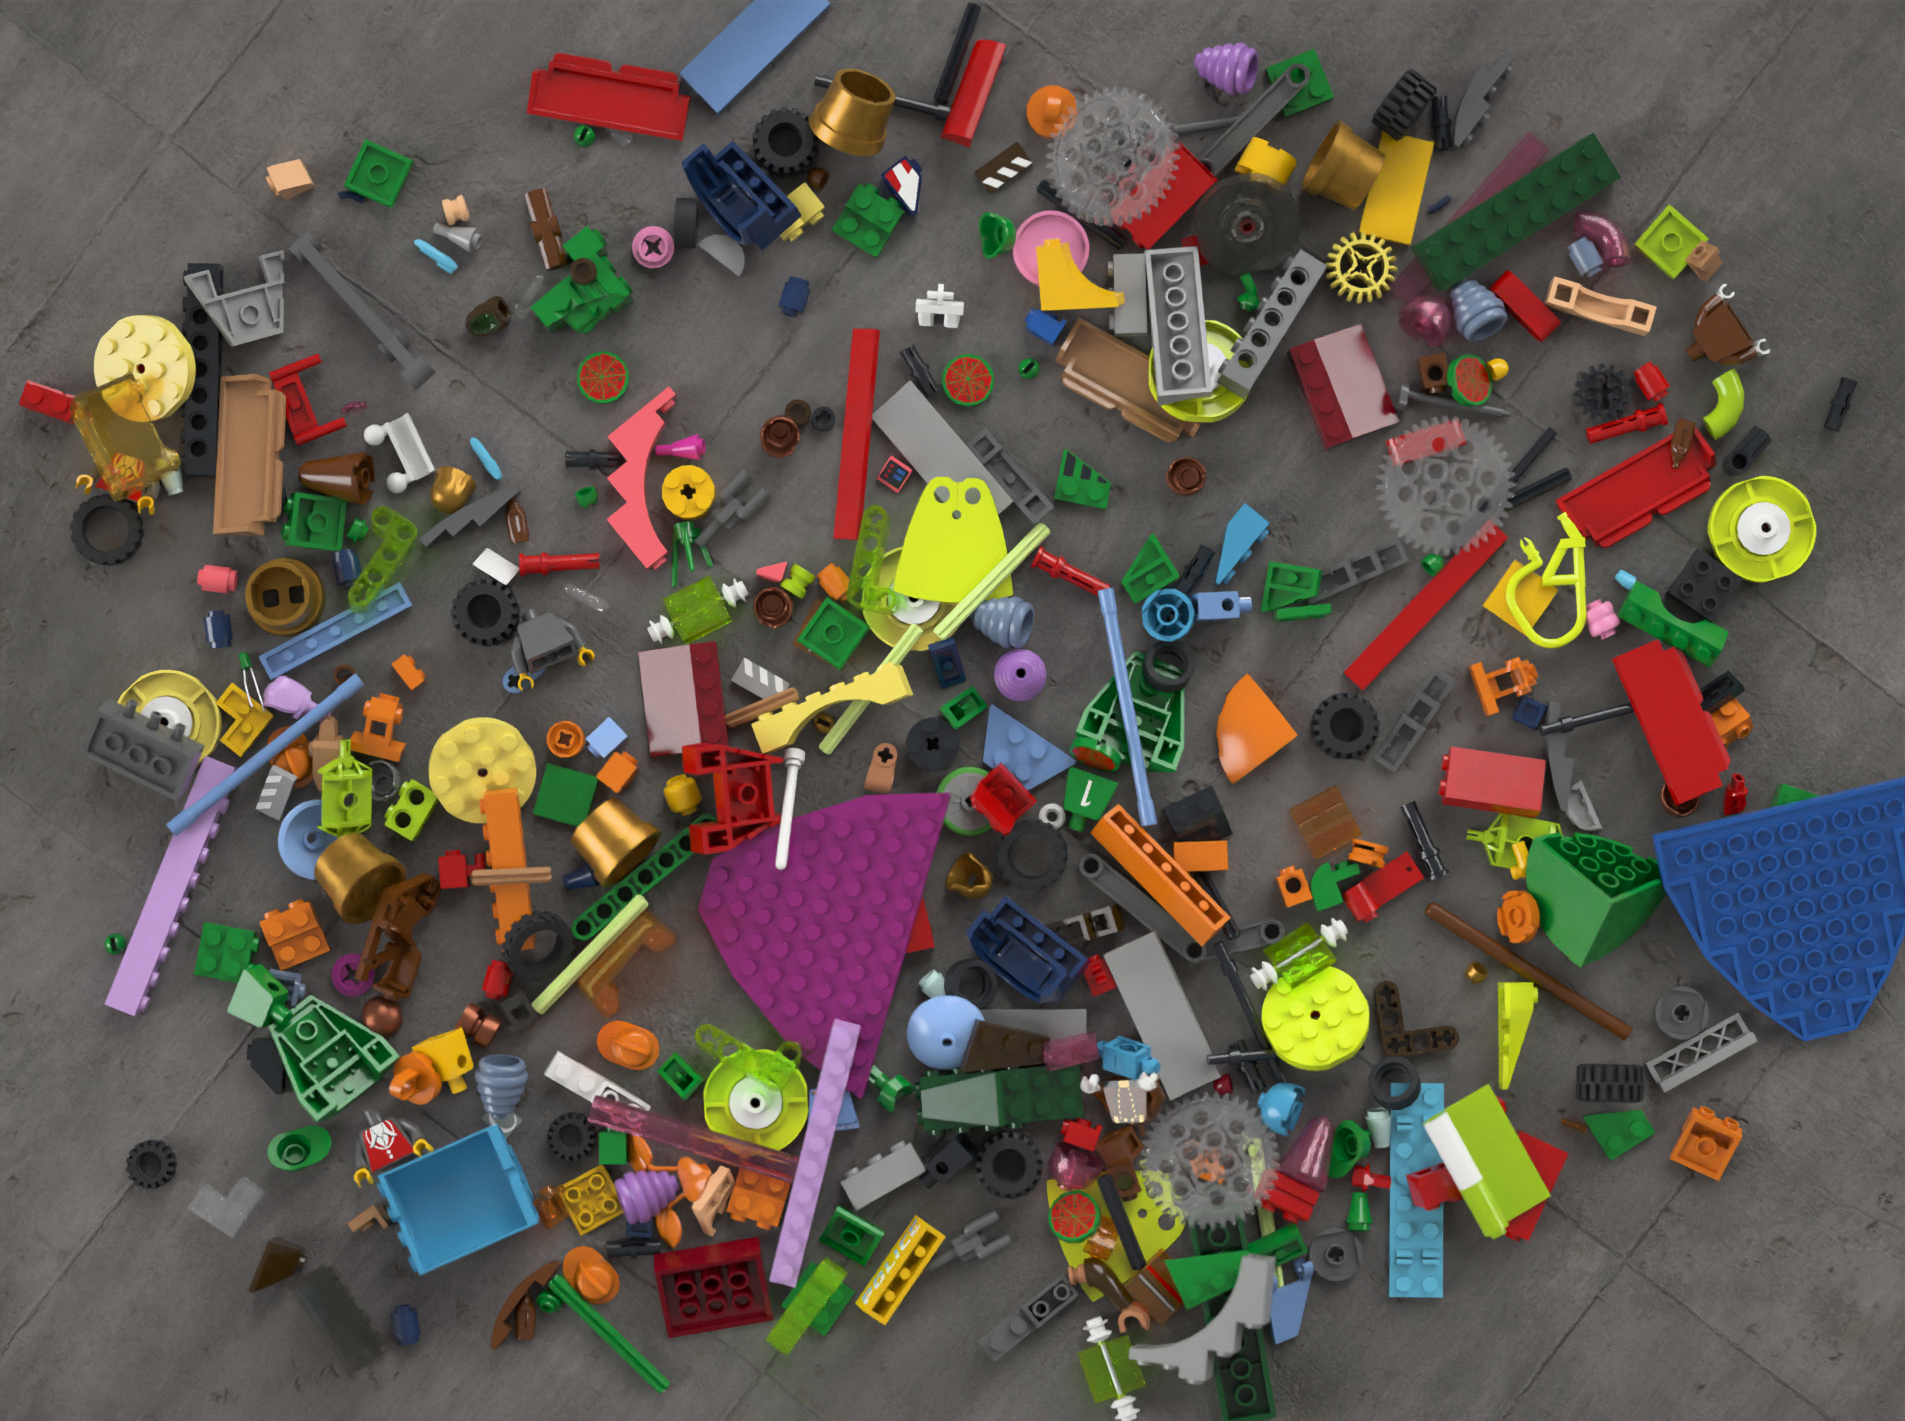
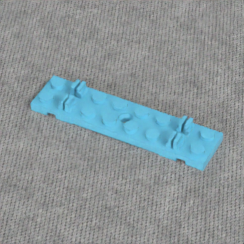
(1413, 1231)

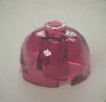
(1426, 318)
(1073, 1168)

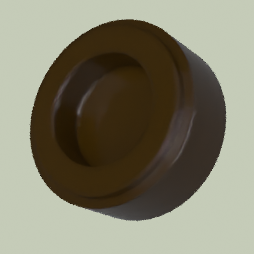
(583, 271)
(798, 411)

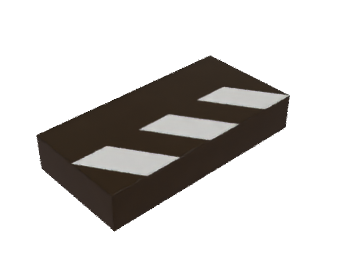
(1003, 167)

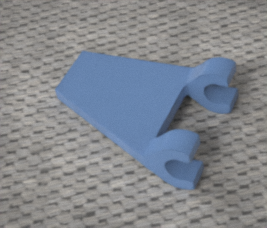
(1289, 1303)

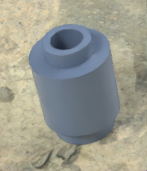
(1585, 257)

